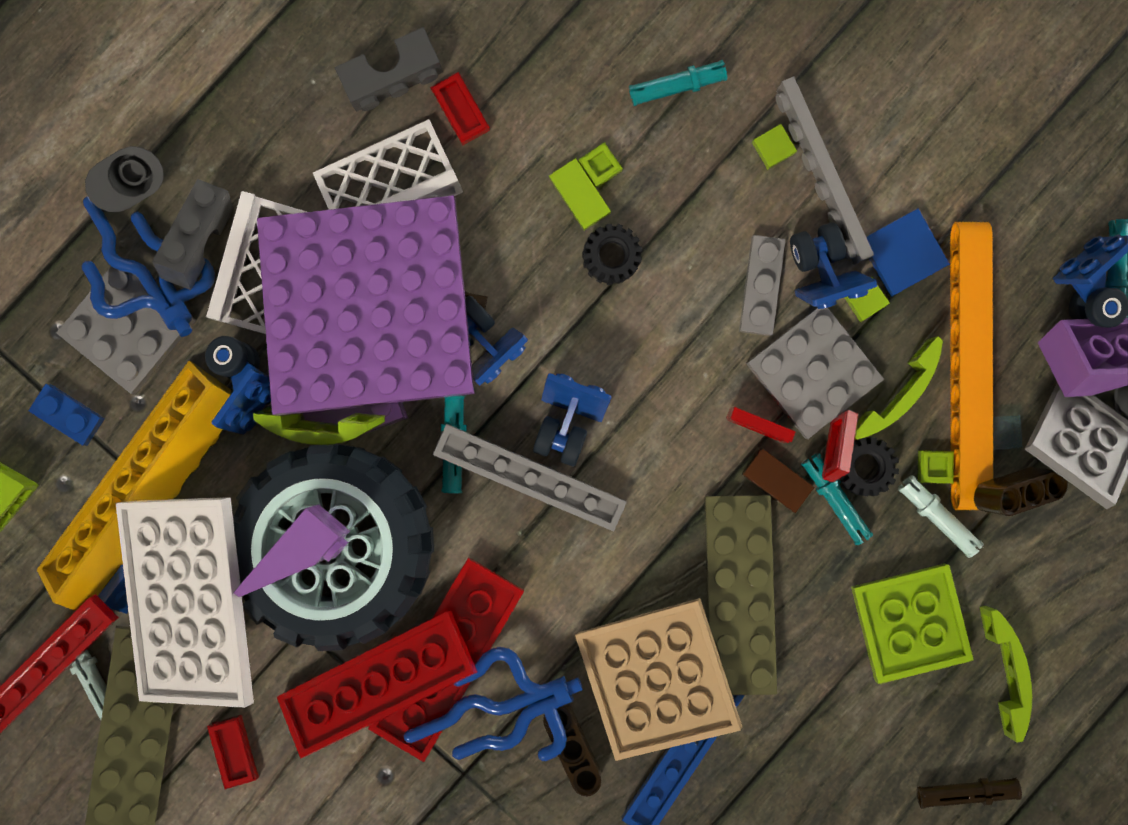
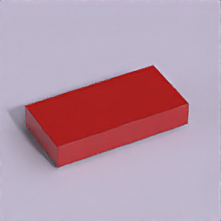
(460, 108)
(760, 425)
(840, 446)
(232, 752)

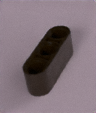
(1020, 491)
(580, 761)

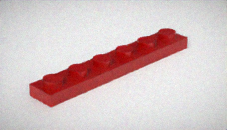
(53, 658)

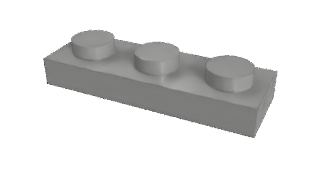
(762, 285)

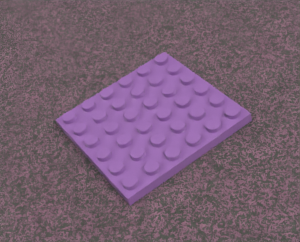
(364, 306)

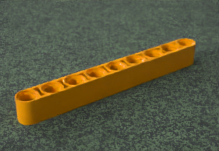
(971, 359)

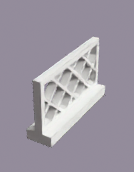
(434, 186)
(234, 261)

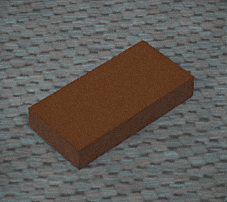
(778, 480)

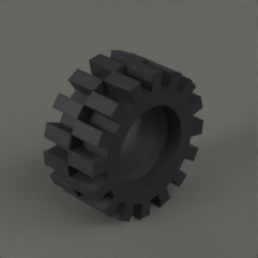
(625, 240)
(885, 472)

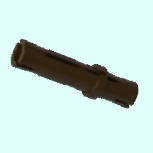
(966, 793)

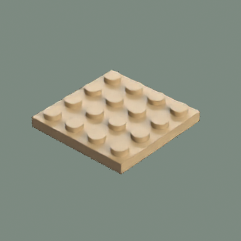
(658, 680)

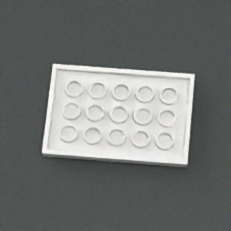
(183, 601)

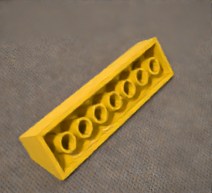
(149, 468)

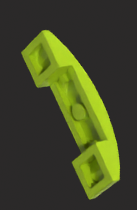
(925, 363)
(317, 433)
(1017, 711)

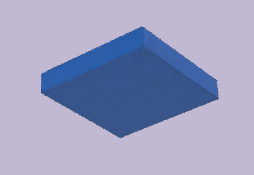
(905, 252)

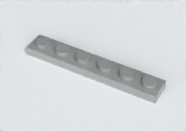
(817, 159)
(529, 477)

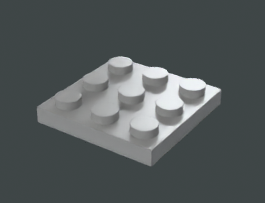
(122, 347)
(815, 371)
(1083, 445)

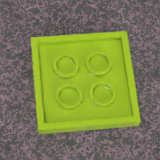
(912, 623)

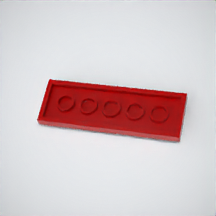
(481, 608)
(376, 684)

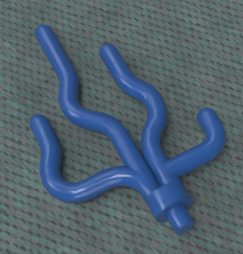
(165, 301)
(540, 698)

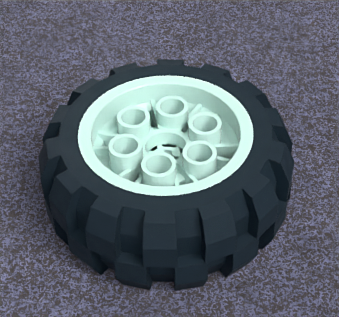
(396, 546)

